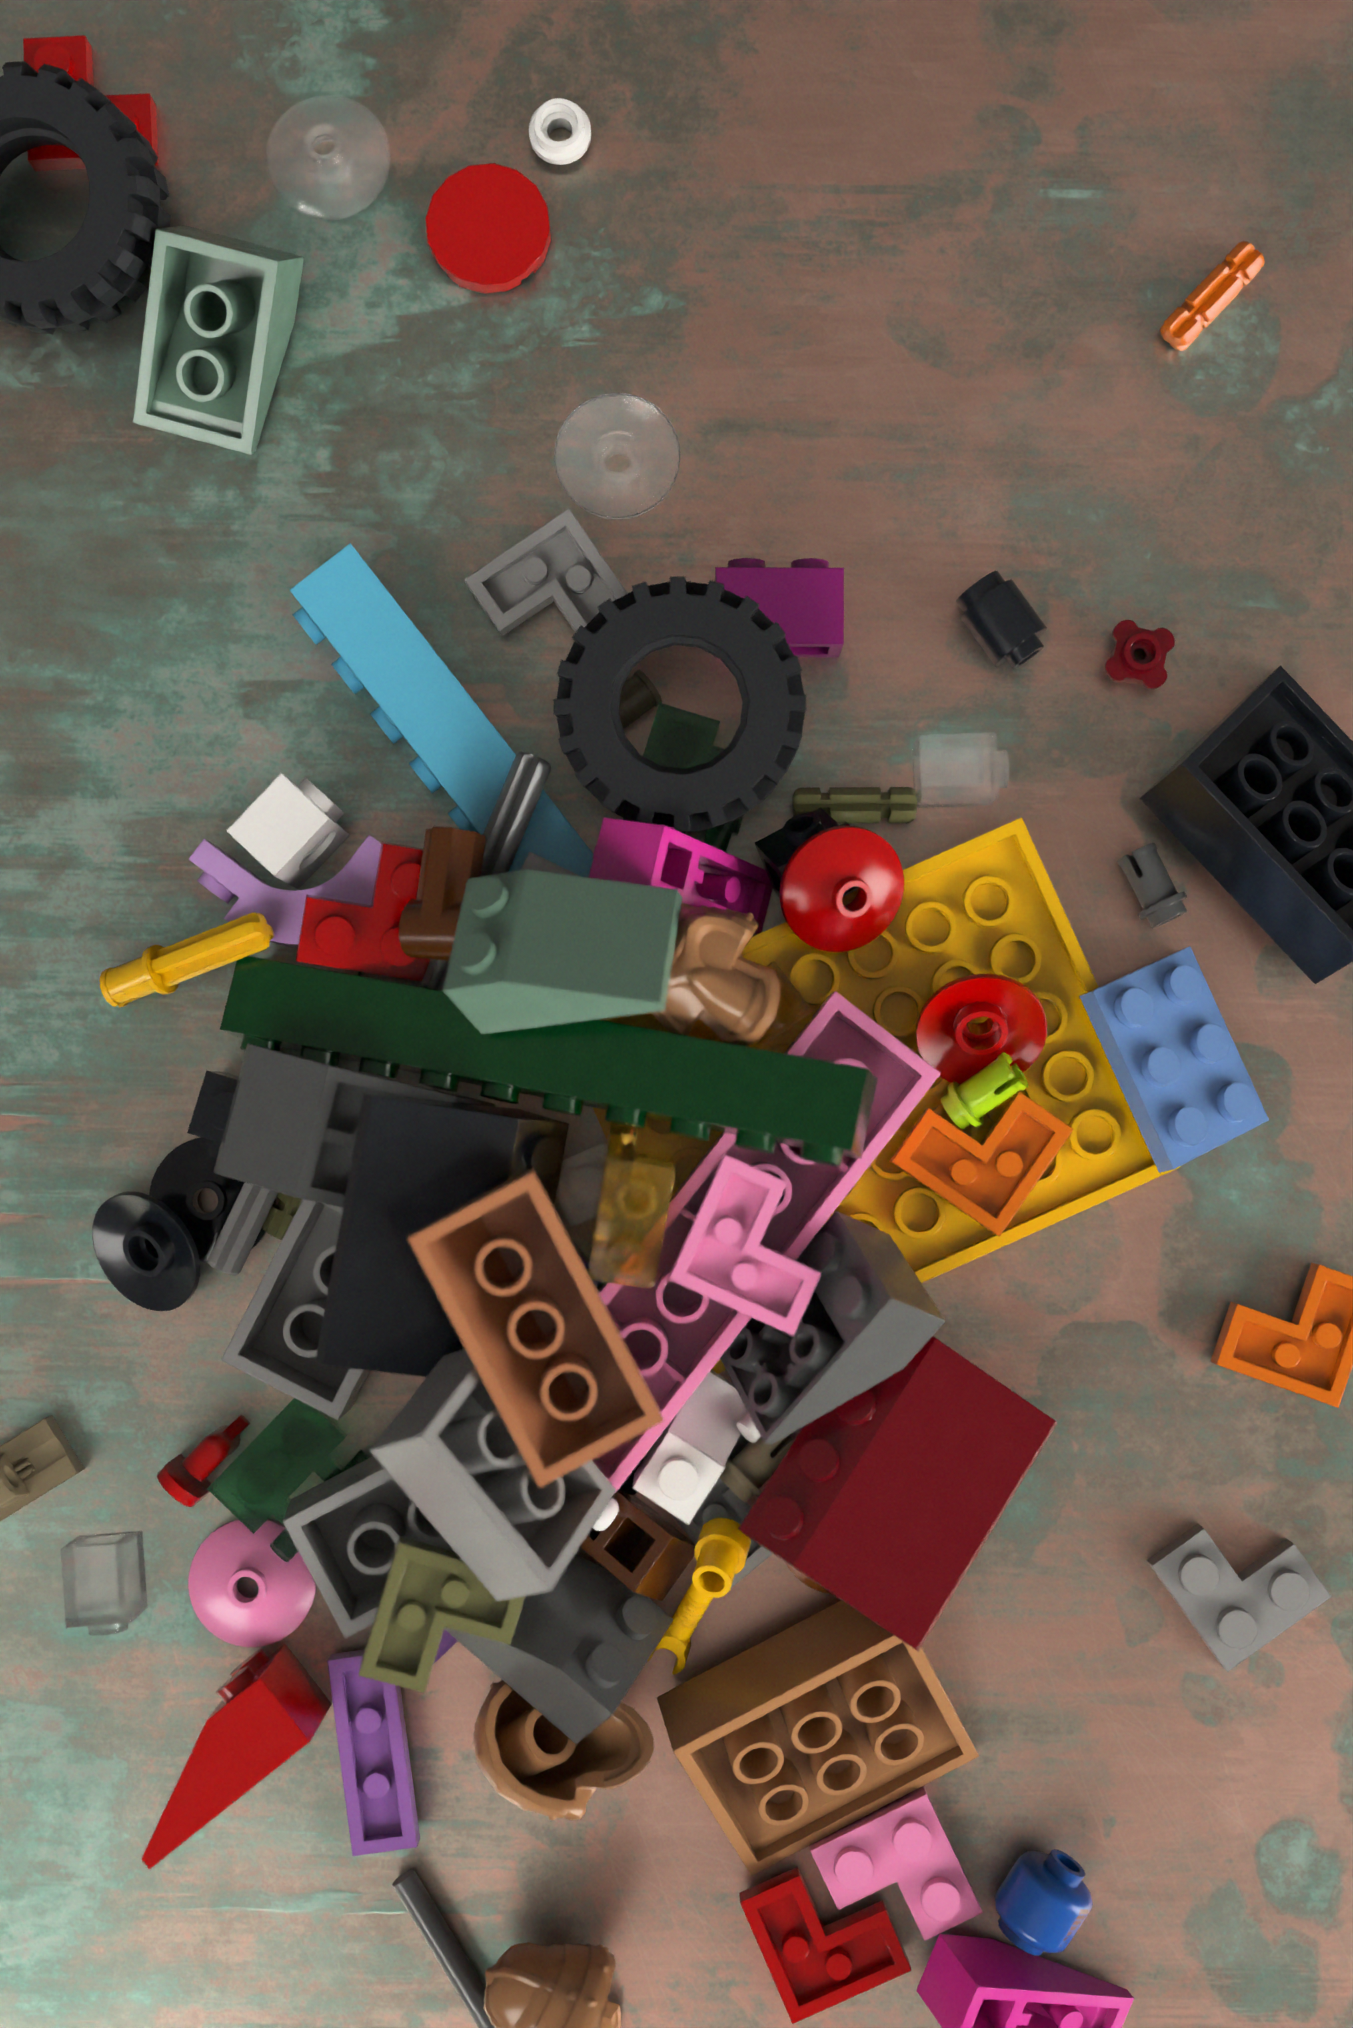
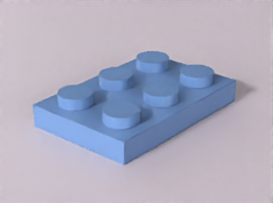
(1174, 1059)

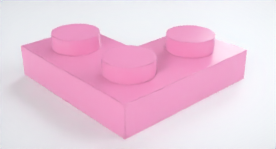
(725, 1253)
(901, 1846)

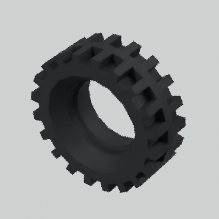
(692, 617)

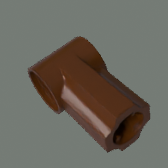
(432, 918)

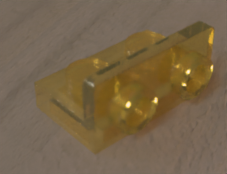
(629, 1213)

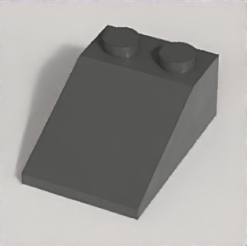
(576, 1647)

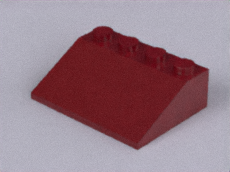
(901, 1488)

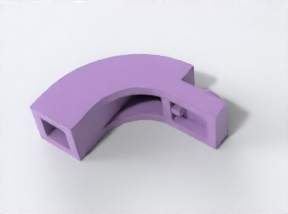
(282, 907)

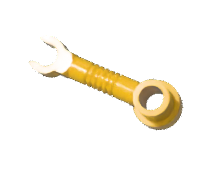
(719, 1556)

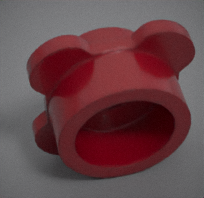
(1122, 662)

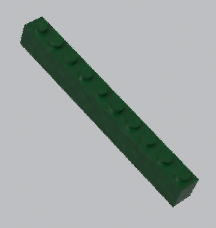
(589, 1063)

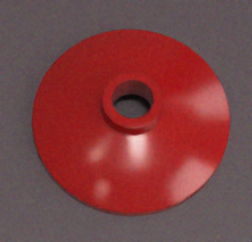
(822, 874)
(963, 1048)

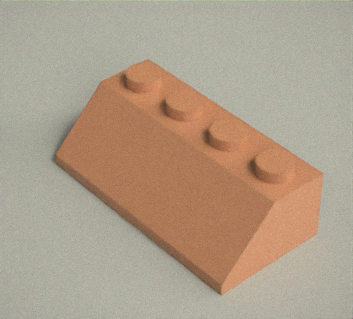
(536, 1327)

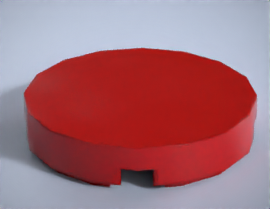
(488, 228)

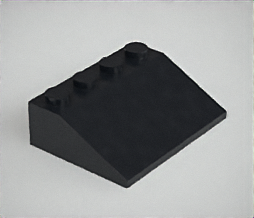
(1273, 819)
(406, 1172)

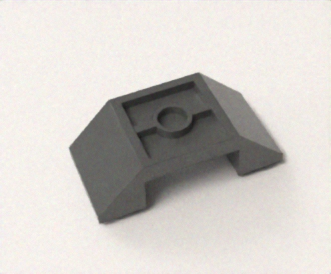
(299, 1123)

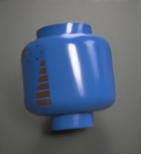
(1043, 1901)

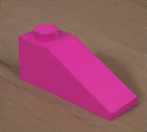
(673, 860)
(1001, 1986)

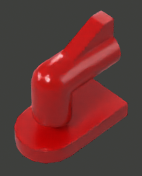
(187, 1477)

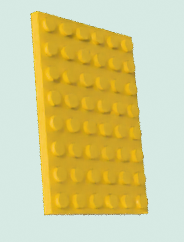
(960, 916)

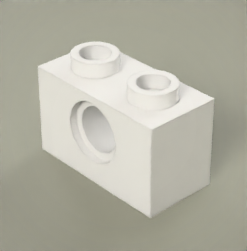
(290, 829)

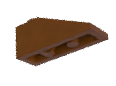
(640, 1548)

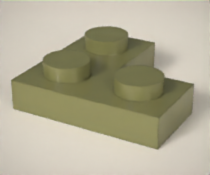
(420, 1598)

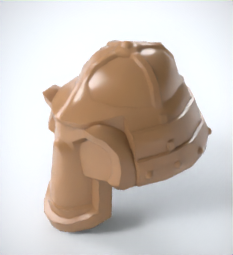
(714, 979)
(545, 1769)
(552, 1987)

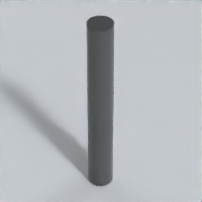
(443, 1945)

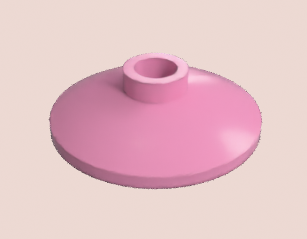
(283, 1593)

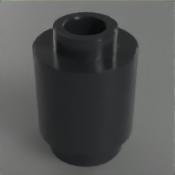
(1002, 620)

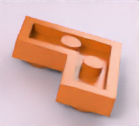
(985, 1177)
(1302, 1355)

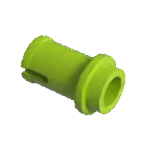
(983, 1092)

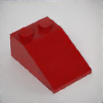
(262, 1721)

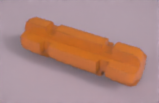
(1212, 295)

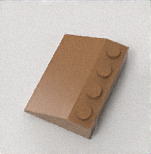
(812, 1732)

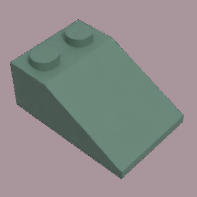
(214, 335)
(560, 949)

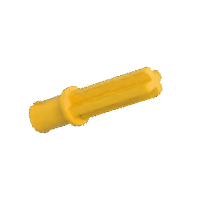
(164, 968)

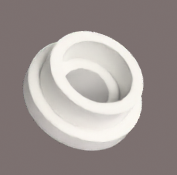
(559, 114)

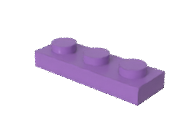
(373, 1758)

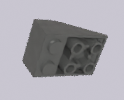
(855, 1332)

